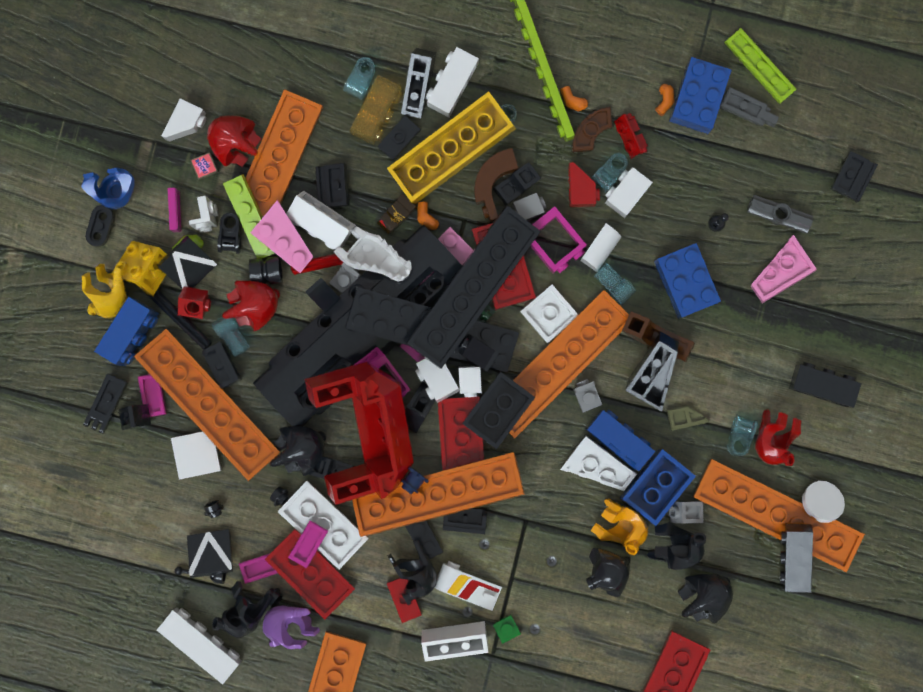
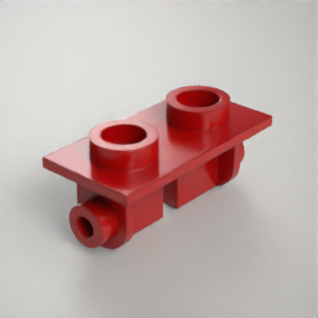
(633, 144)

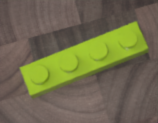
(247, 212)

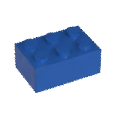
(700, 95)
(687, 281)
(127, 332)
(657, 486)

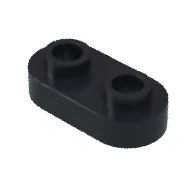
(100, 226)

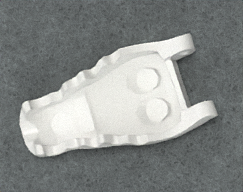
(374, 255)

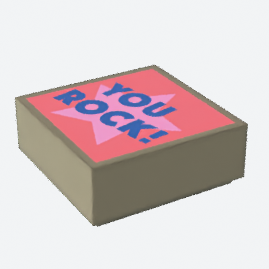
(204, 166)

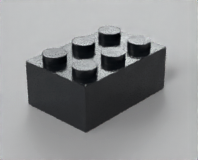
(498, 410)

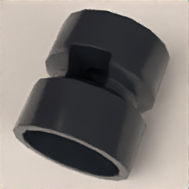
(266, 271)

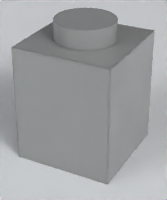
(530, 207)

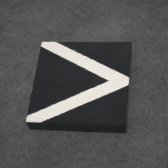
(186, 264)
(209, 553)

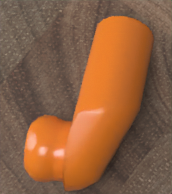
(667, 93)
(573, 102)
(425, 218)

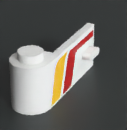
(466, 586)

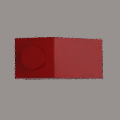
(581, 188)

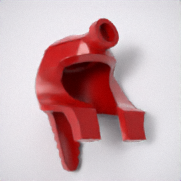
(226, 133)
(256, 304)
(774, 448)

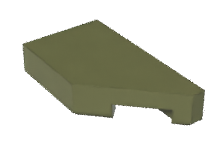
(684, 417)

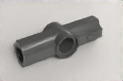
(792, 218)

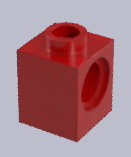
(187, 301)

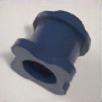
(413, 481)

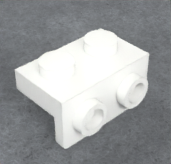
(208, 215)

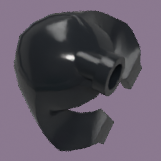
(302, 451)
(686, 547)
(609, 571)
(420, 572)
(712, 599)
(243, 616)

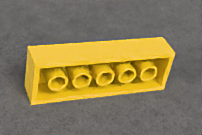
(451, 148)

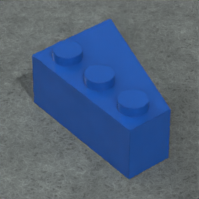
(620, 440)

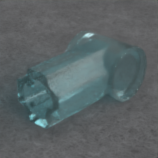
(618, 288)
(228, 331)

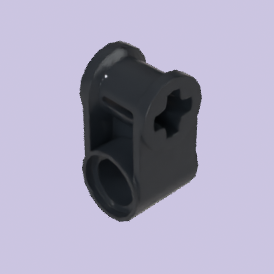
(229, 235)

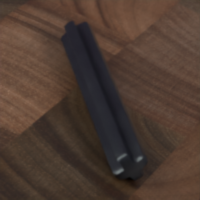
(182, 321)

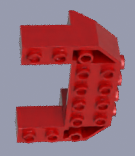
(380, 428)

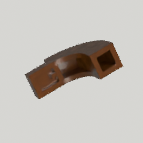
(494, 168)
(646, 332)

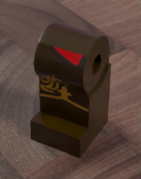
(396, 214)

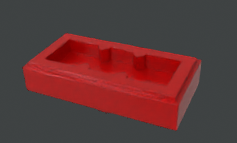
(405, 611)

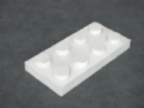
(342, 535)

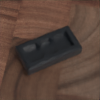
(399, 138)

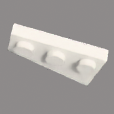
(596, 463)

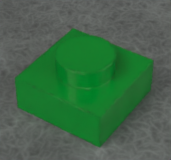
(506, 629)

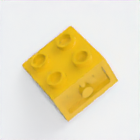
(140, 266)

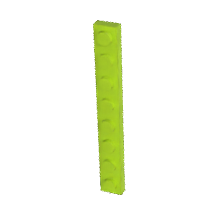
(543, 70)

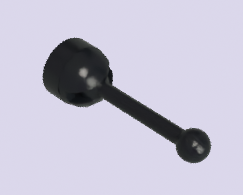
(719, 221)
(217, 578)

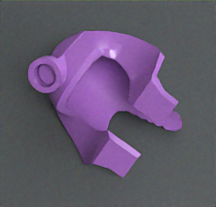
(276, 625)

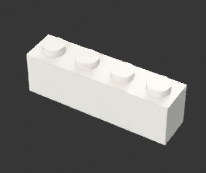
(199, 644)

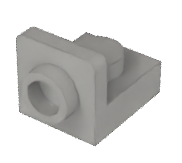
(344, 277)
(587, 395)
(686, 512)

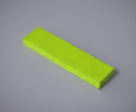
(760, 65)

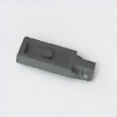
(748, 108)

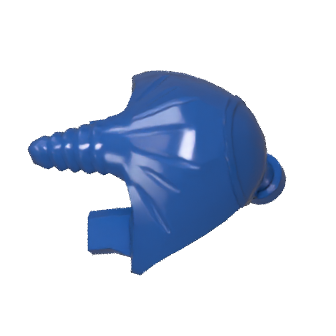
(114, 189)

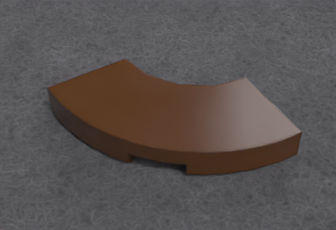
(590, 128)

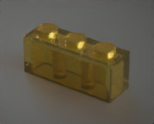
(376, 110)

